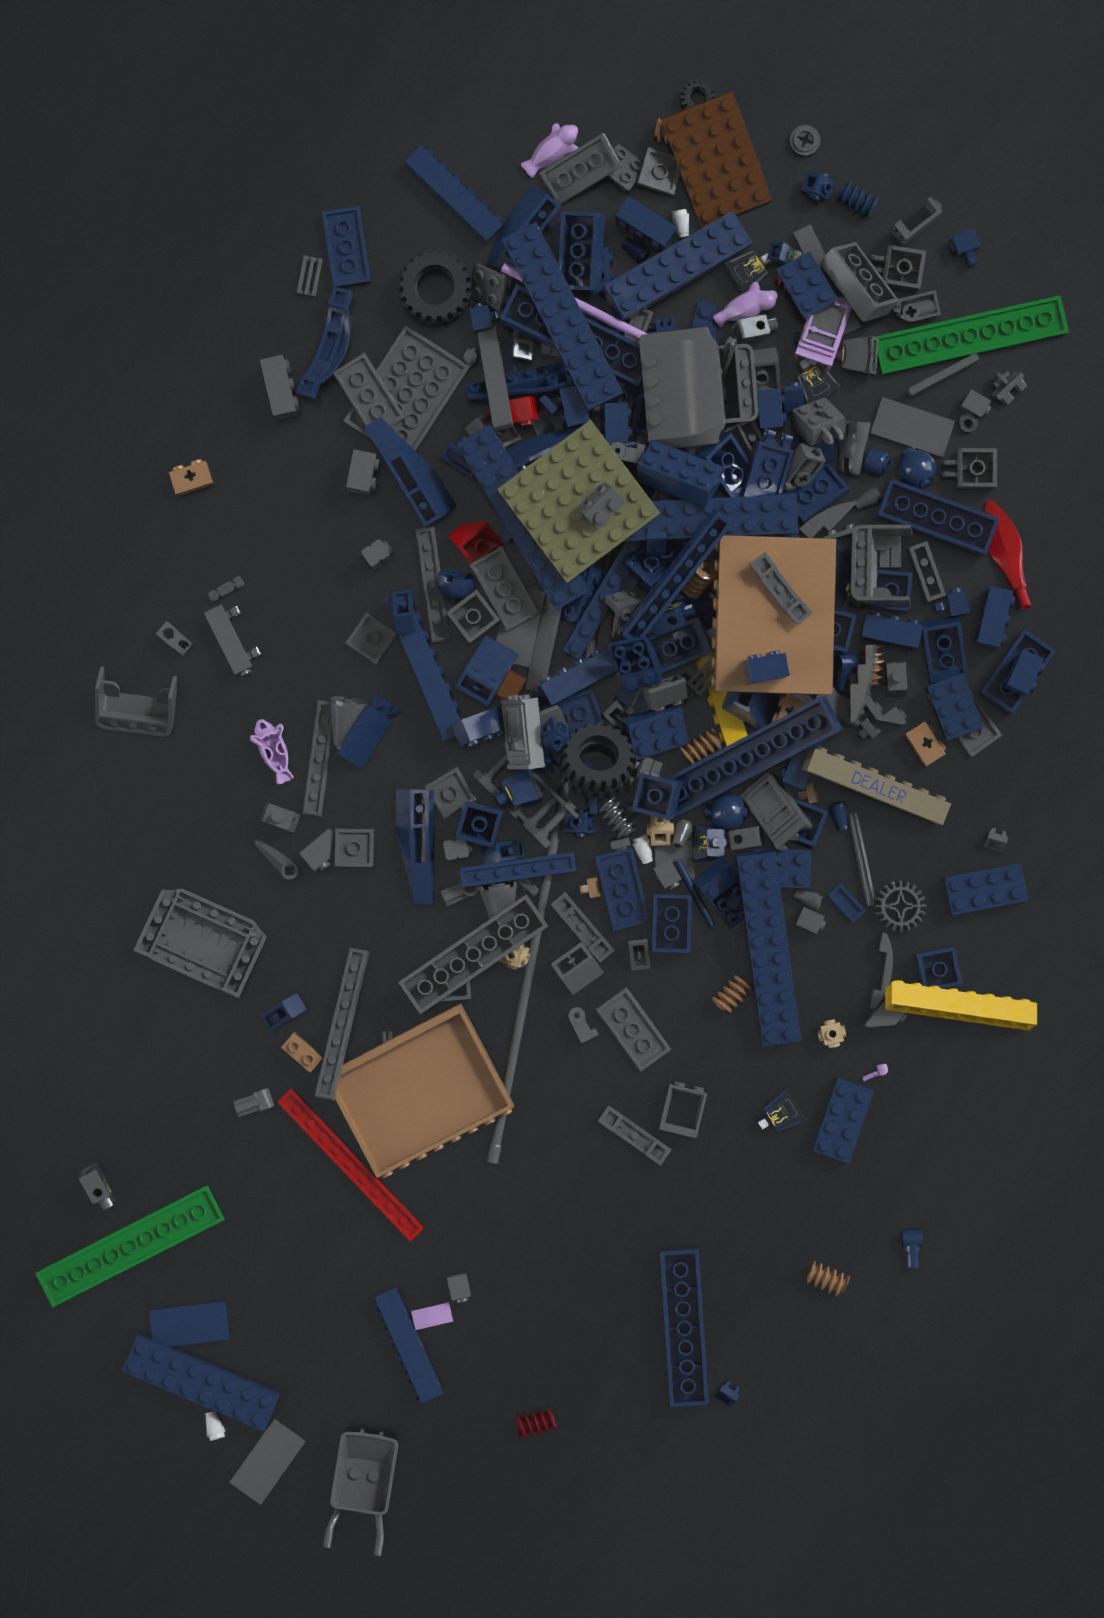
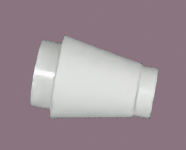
(681, 221)
(643, 848)
(214, 1426)

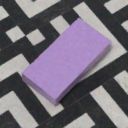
(432, 1316)

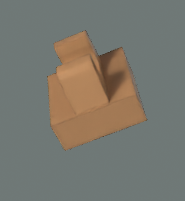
(810, 793)
(592, 888)

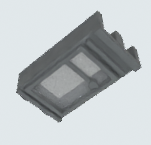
(522, 732)
(775, 809)

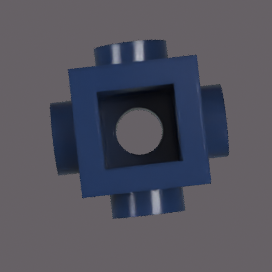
(817, 185)
(554, 734)
(579, 826)

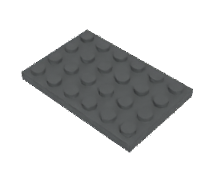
(420, 381)

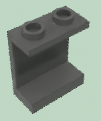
(904, 236)

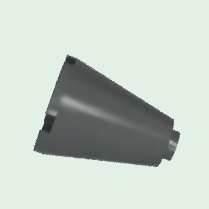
(344, 715)
(498, 896)

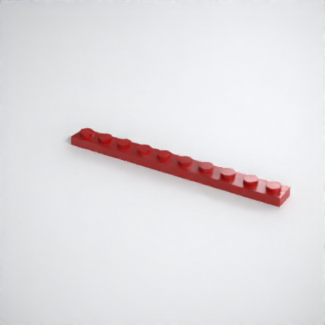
(350, 1164)

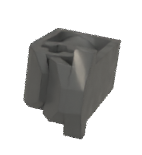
(924, 306)
(804, 466)

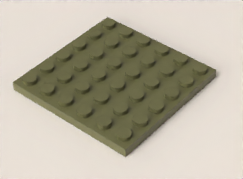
(555, 485)

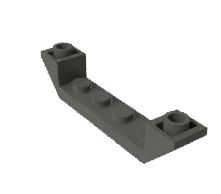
(894, 716)

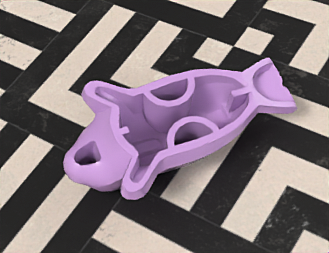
(552, 148)
(747, 305)
(272, 749)

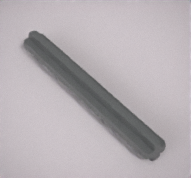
(861, 859)

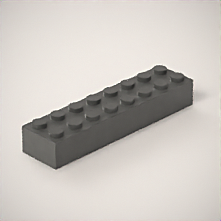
(473, 954)

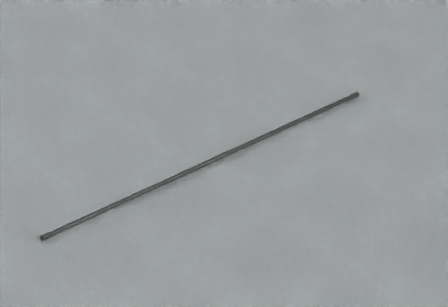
(495, 1146)

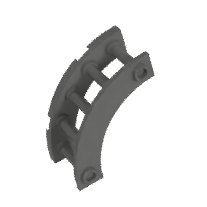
(530, 824)

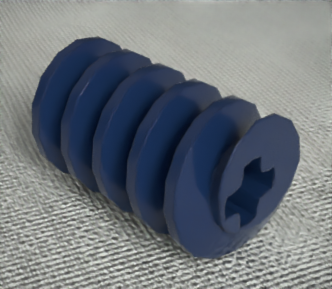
(857, 198)

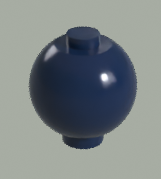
(916, 468)
(727, 812)

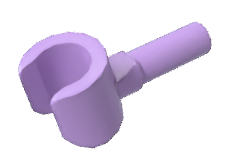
(882, 1069)

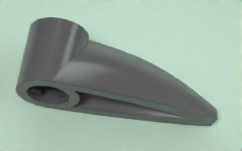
(277, 859)

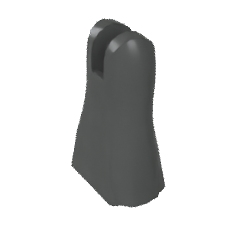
(852, 447)
(841, 706)

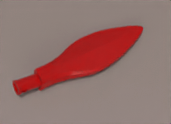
(1008, 553)

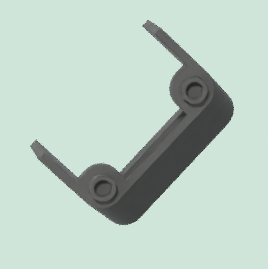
(741, 386)
(865, 544)
(134, 712)

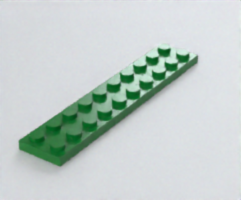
(971, 335)
(130, 1246)

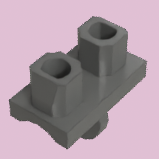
(1005, 383)

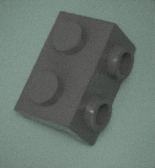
(601, 505)

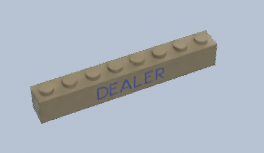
(876, 786)

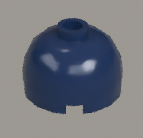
(455, 585)

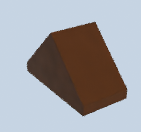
(511, 685)

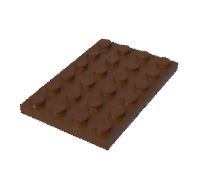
(716, 159)

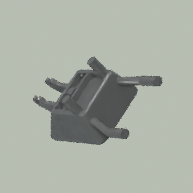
(363, 1480)

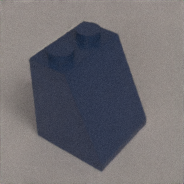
(478, 823)

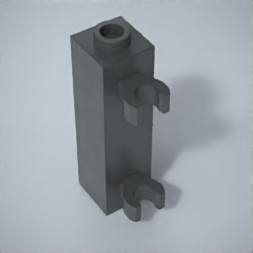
(229, 641)

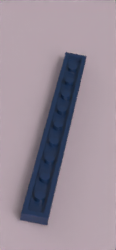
(609, 585)

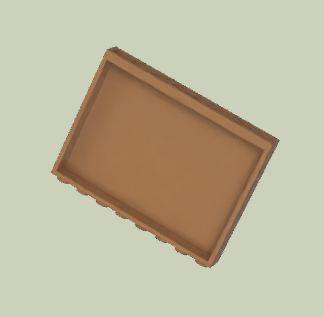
(754, 623)
(420, 1091)

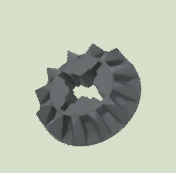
(801, 132)

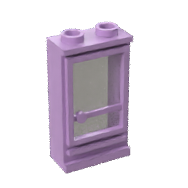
(823, 334)

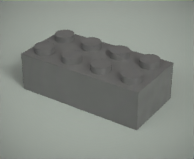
(859, 281)

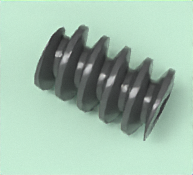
(617, 818)

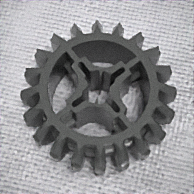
(900, 897)

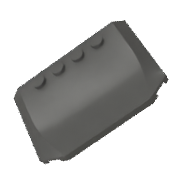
(682, 387)
(201, 940)

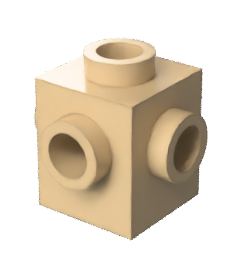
(660, 830)
(517, 958)
(823, 1033)

